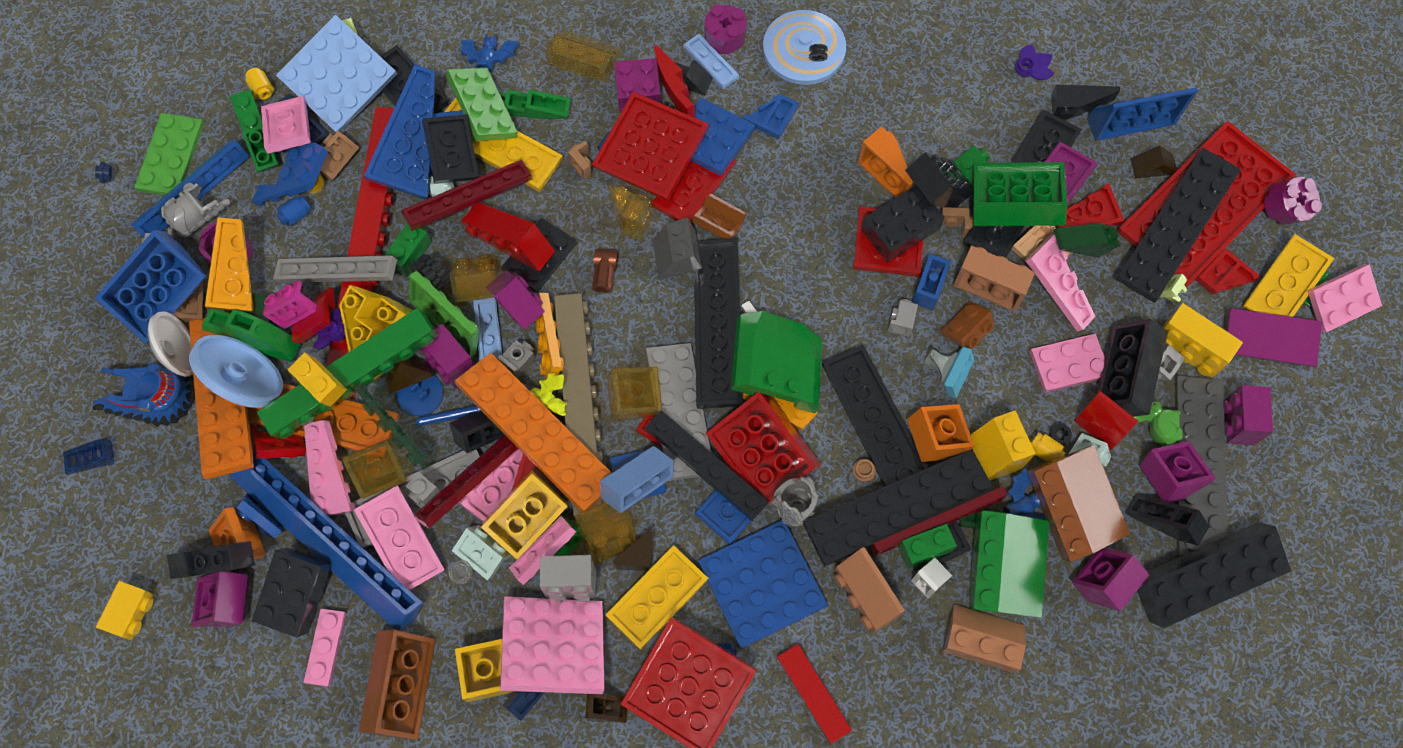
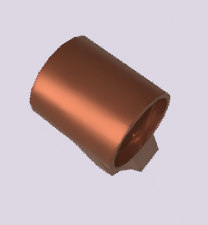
(604, 265)

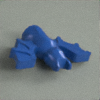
(487, 55)
(1022, 504)

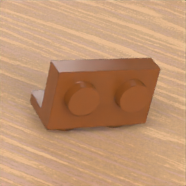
(719, 217)
(969, 326)

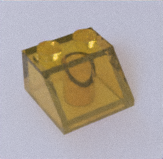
(633, 393)
(375, 468)

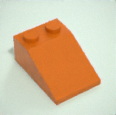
(885, 162)

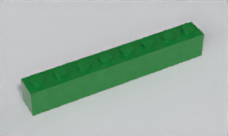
(358, 366)

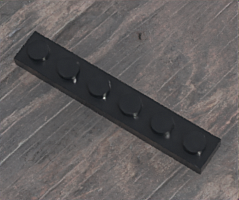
(706, 465)

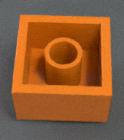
(940, 432)

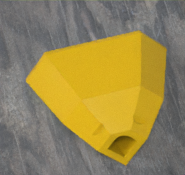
(367, 315)

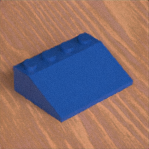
(1139, 114)
(150, 282)

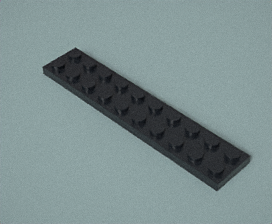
(880, 425)

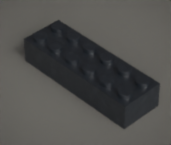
(1213, 574)

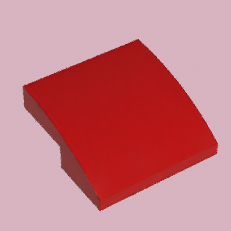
(317, 321)
(1106, 420)

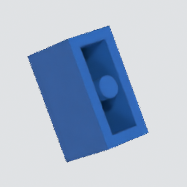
(931, 282)

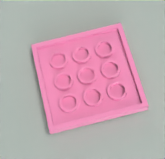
(552, 646)

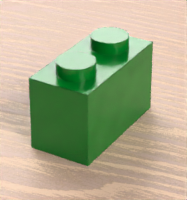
(408, 248)
(927, 546)

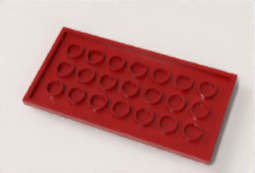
(1237, 208)

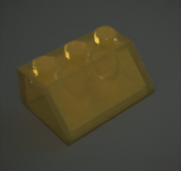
(582, 55)

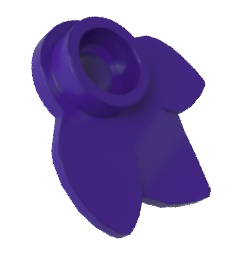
(1035, 62)
(333, 332)

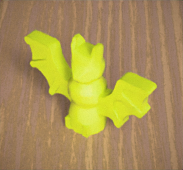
(545, 395)

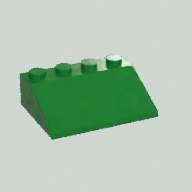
(1020, 194)
(1008, 564)

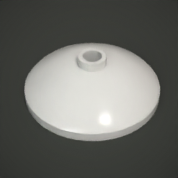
(170, 343)

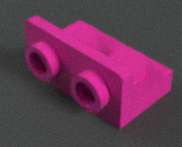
(288, 306)

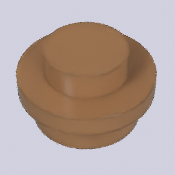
(864, 470)

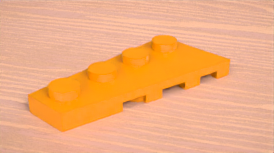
(229, 270)

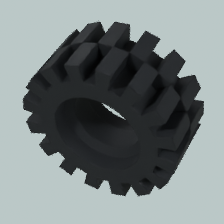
(429, 268)

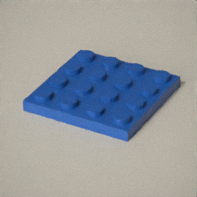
(762, 584)

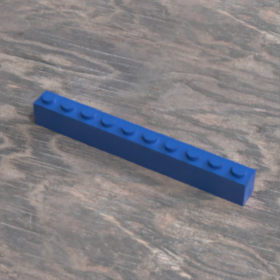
(329, 543)

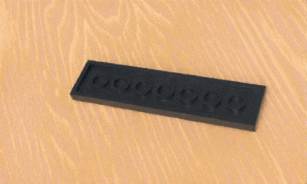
(1037, 147)
(1178, 225)
(715, 322)
(897, 507)

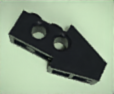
(210, 560)

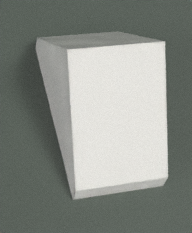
(931, 578)

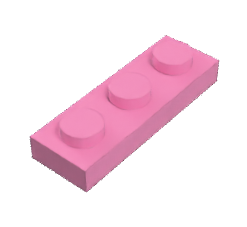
(546, 545)
(325, 647)

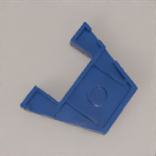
(297, 174)

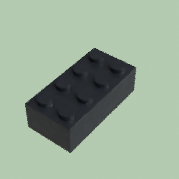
(1133, 365)

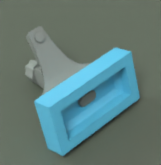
(952, 368)

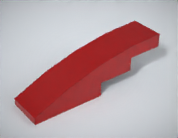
(672, 80)

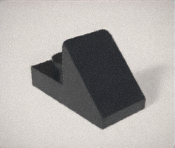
(696, 78)

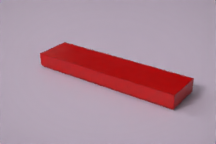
(814, 694)

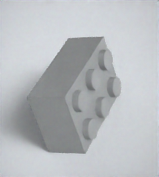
(568, 577)

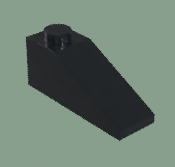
(1075, 100)
(474, 431)
(1169, 518)

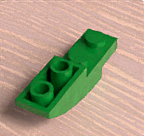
(251, 124)
(253, 331)

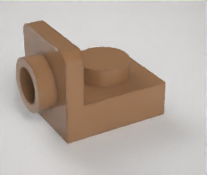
(579, 161)
(957, 217)

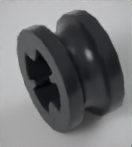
(818, 52)
(1065, 429)

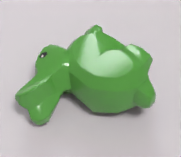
(1163, 424)

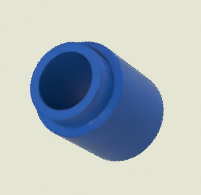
(293, 210)

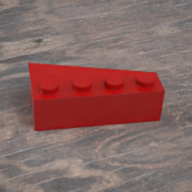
(508, 234)

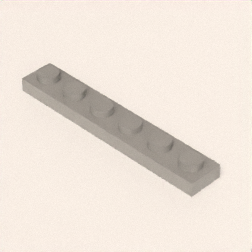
(335, 269)

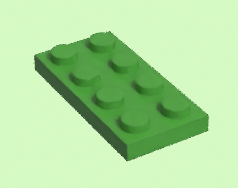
(481, 103)
(169, 153)
(441, 311)

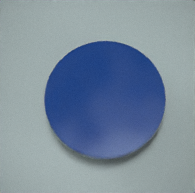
(421, 397)

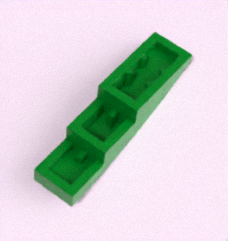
(536, 104)

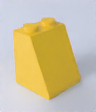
(1002, 446)

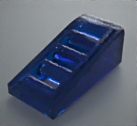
(106, 458)

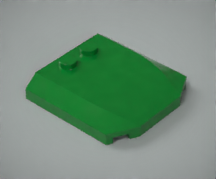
(777, 359)

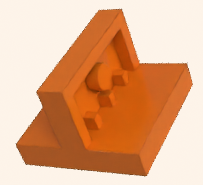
(232, 528)

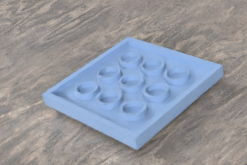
(337, 74)

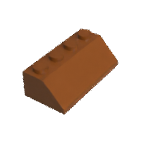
(397, 685)

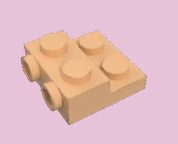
(1033, 240)

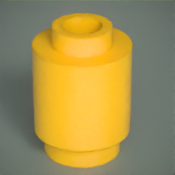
(259, 84)
(1047, 448)

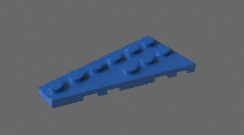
(402, 152)

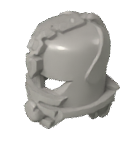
(188, 212)
(796, 501)

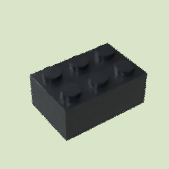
(940, 180)
(902, 223)
(291, 592)

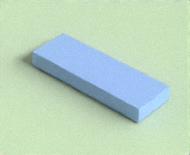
(711, 61)
(488, 324)

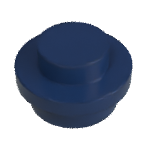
(103, 172)

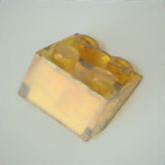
(630, 211)
(472, 276)
(605, 532)

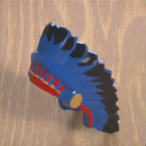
(149, 395)

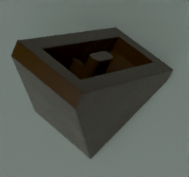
(1154, 163)
(407, 373)
(637, 556)
(605, 708)

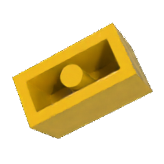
(317, 379)
(125, 611)

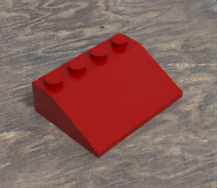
(762, 446)

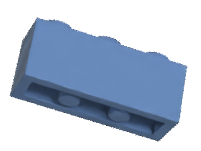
(636, 479)

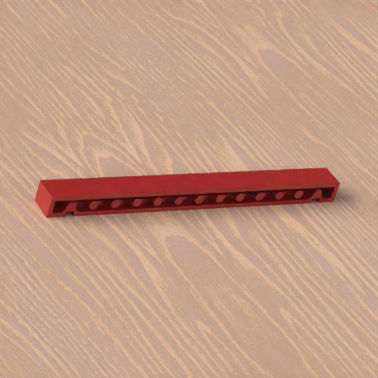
(369, 223)

